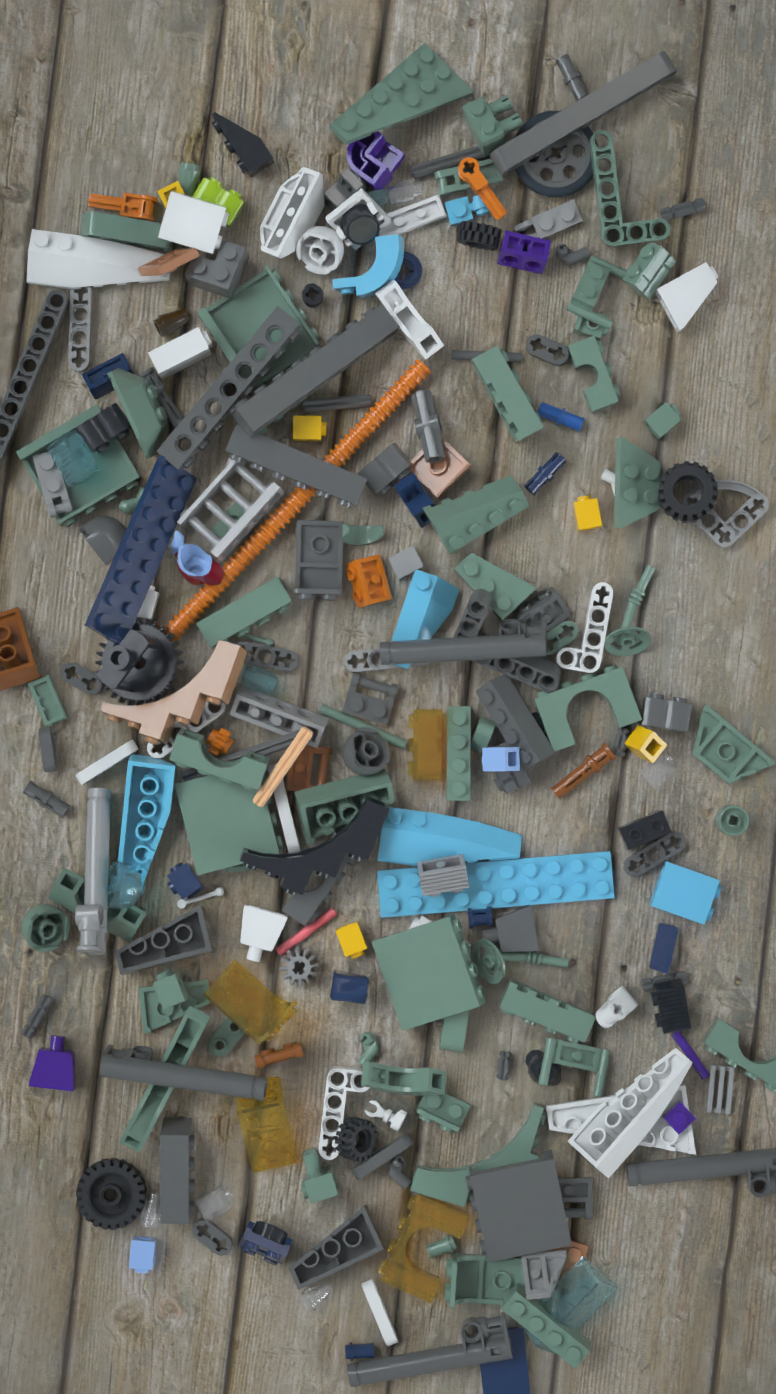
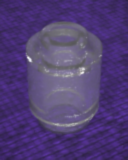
(405, 192)

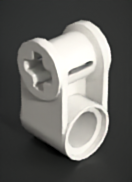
(616, 1007)

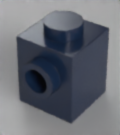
(184, 881)

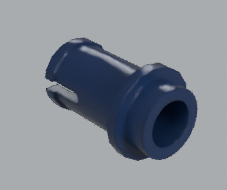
(358, 1351)

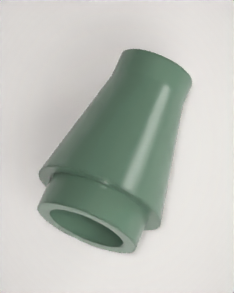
(188, 177)

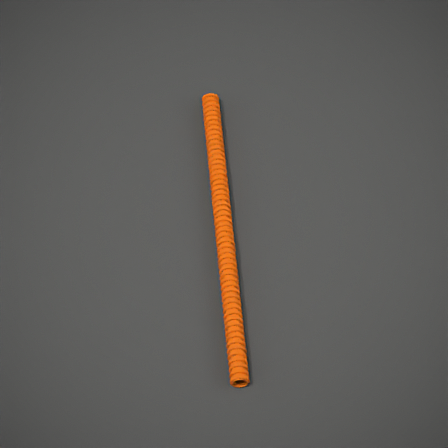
(298, 498)

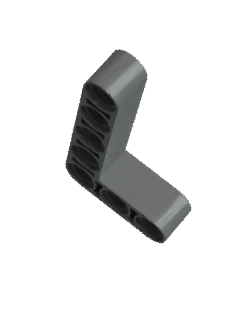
(513, 667)

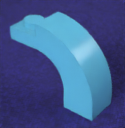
(385, 268)

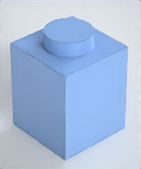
(501, 759)
(142, 1254)

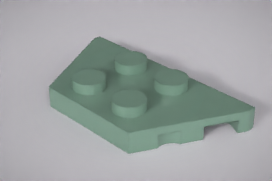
(635, 483)
(726, 749)

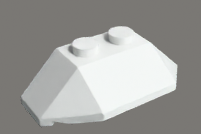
(292, 212)

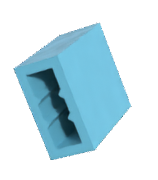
(685, 893)

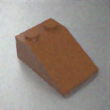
(16, 654)

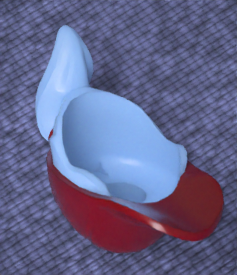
(194, 563)

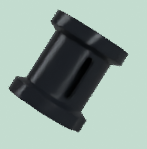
(317, 290)

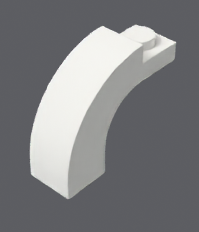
(411, 324)

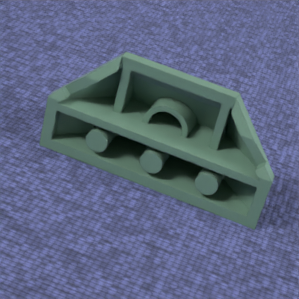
(141, 408)

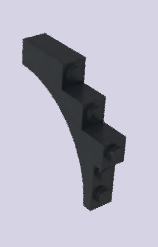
(326, 858)

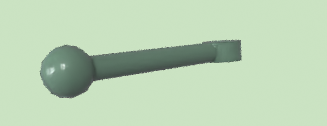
(268, 642)

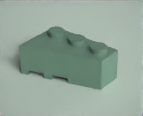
(505, 589)

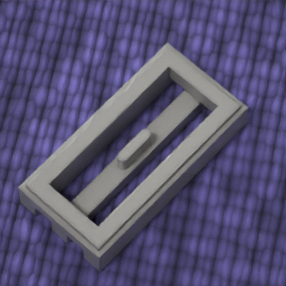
(718, 1109)

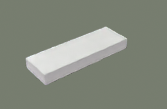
(414, 216)

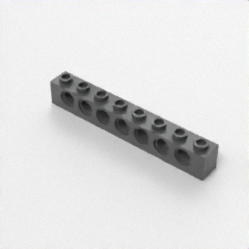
(231, 375)

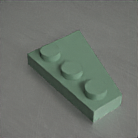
(155, 1016)

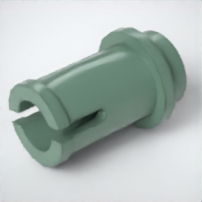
(442, 1246)

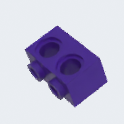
(523, 252)

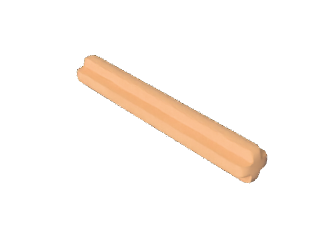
(282, 766)

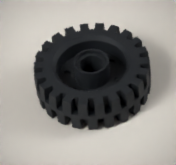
(111, 1212)

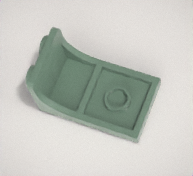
(480, 1281)

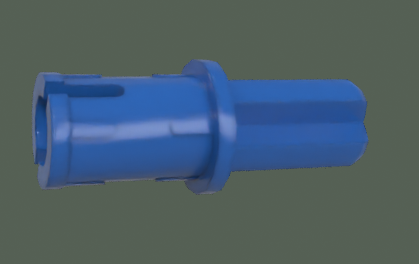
(560, 416)

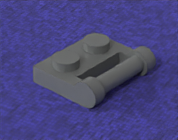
(367, 706)
(577, 1190)

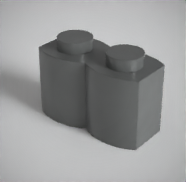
(385, 468)
(666, 713)

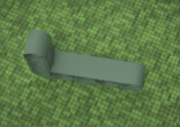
(613, 200)

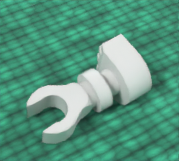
(387, 1115)

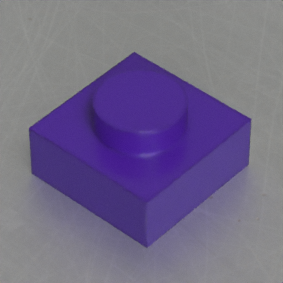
(679, 1117)

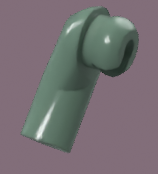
(129, 506)
(370, 1047)

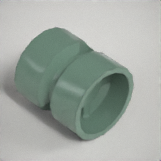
(732, 820)

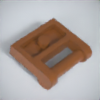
(300, 772)
(269, 1056)

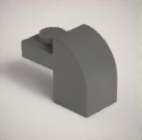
(347, 184)

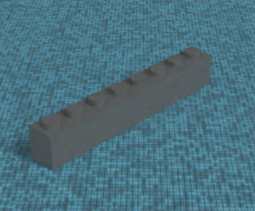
(316, 370)

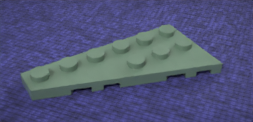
(404, 94)

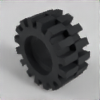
(479, 235)
(347, 1139)

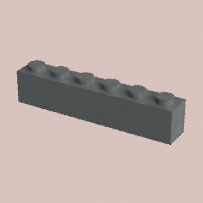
(297, 466)

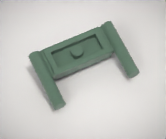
(590, 288)
(575, 1056)

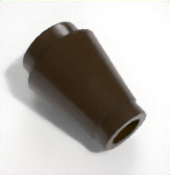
(170, 322)

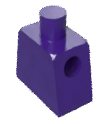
(54, 1067)

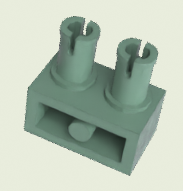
(484, 128)
(318, 1181)

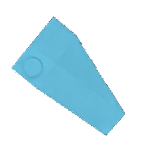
(424, 608)

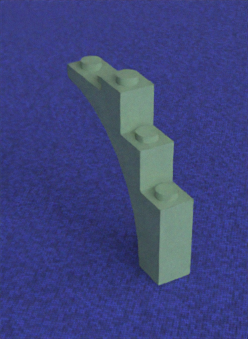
(157, 1096)
(451, 1183)

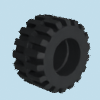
(693, 472)

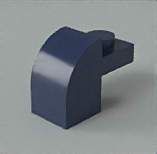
(414, 498)

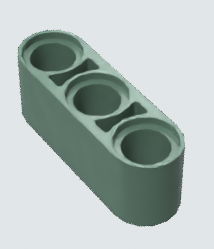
(454, 1032)

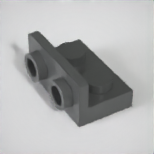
(544, 607)

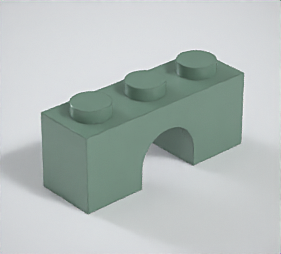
(588, 354)

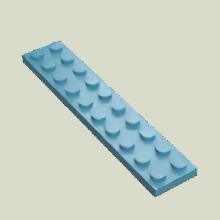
(502, 884)

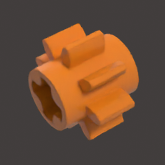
(219, 741)

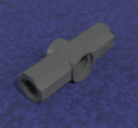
(428, 426)

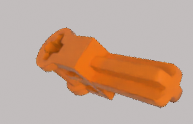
(480, 186)
(129, 206)

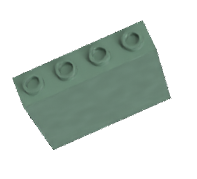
(237, 319)
(114, 472)
(224, 821)
(429, 972)

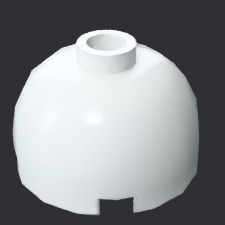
(320, 249)

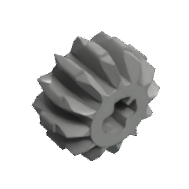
(291, 965)

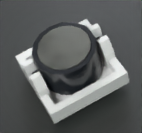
(358, 219)

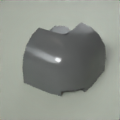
(104, 536)

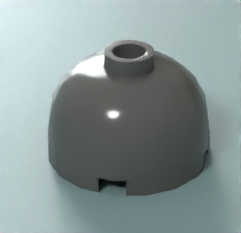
(366, 752)

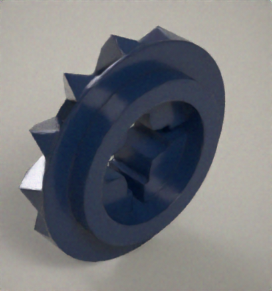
(410, 279)

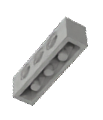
(277, 715)

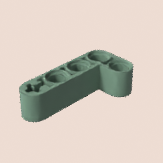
(123, 230)

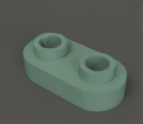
(227, 1036)

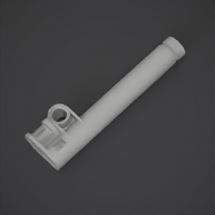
(92, 916)

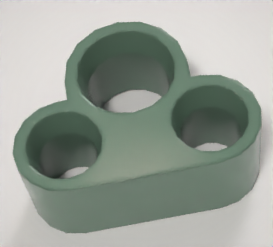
(482, 734)

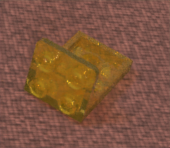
(249, 1003)
(267, 1129)

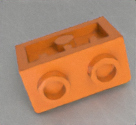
(368, 581)

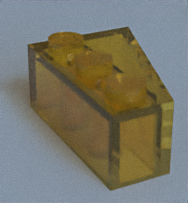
(425, 744)

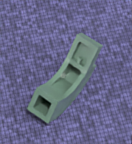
(403, 1080)

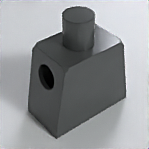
(514, 931)

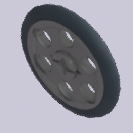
(559, 185)

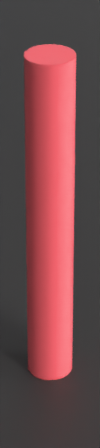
(306, 931)

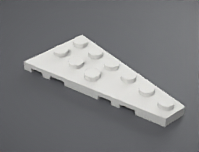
(570, 1115)

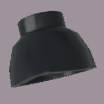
(534, 1063)

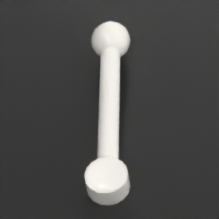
(182, 904)

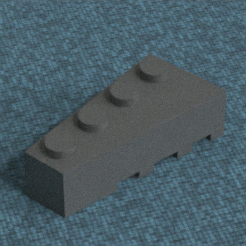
(173, 942)
(175, 1170)
(343, 1247)

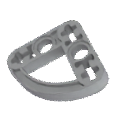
(729, 525)

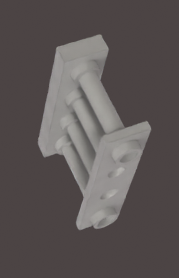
(237, 528)

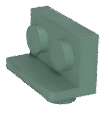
(444, 1110)

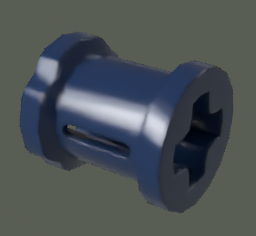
(480, 917)

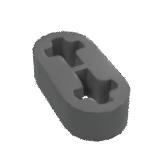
(550, 345)
(78, 683)
(47, 749)
(208, 1241)

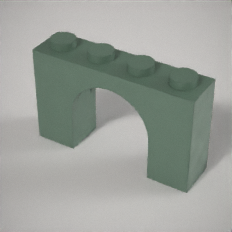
(611, 685)

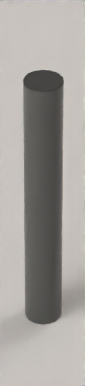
(469, 355)

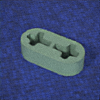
(563, 641)

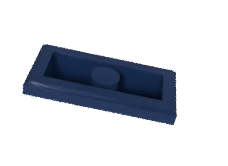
(97, 378)
(663, 948)

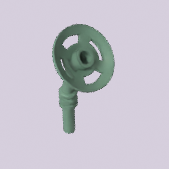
(626, 634)
(495, 959)

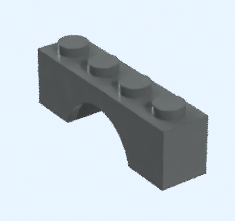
(304, 906)

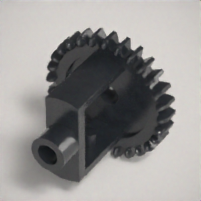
(122, 668)

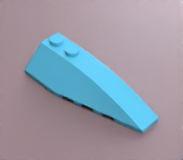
(145, 810)
(421, 836)

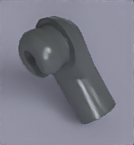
(569, 256)
(396, 1167)

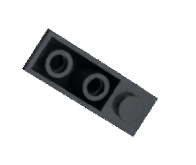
(248, 147)

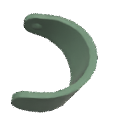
(361, 534)

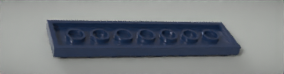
(140, 551)

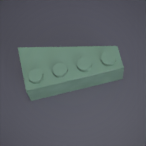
(507, 394)
(475, 512)
(337, 802)
(546, 1011)

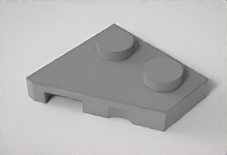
(542, 1272)

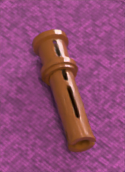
(592, 764)

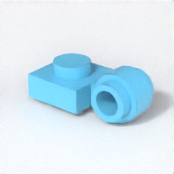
(460, 209)

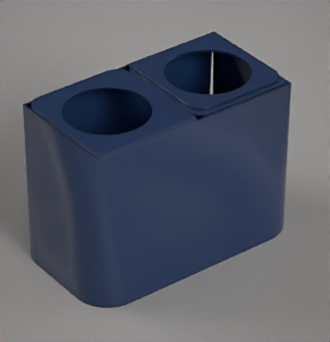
(349, 987)

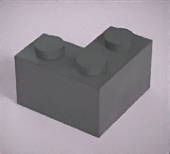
(219, 275)

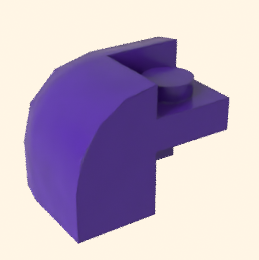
(374, 160)

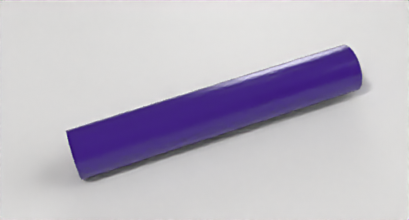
(690, 1054)

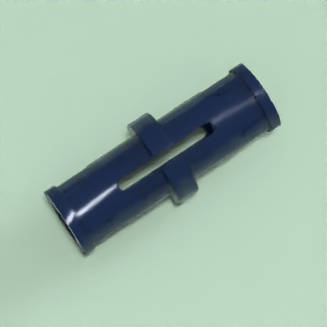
(545, 473)

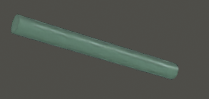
(355, 723)

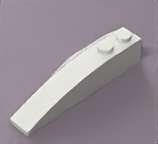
(82, 261)
(624, 1121)

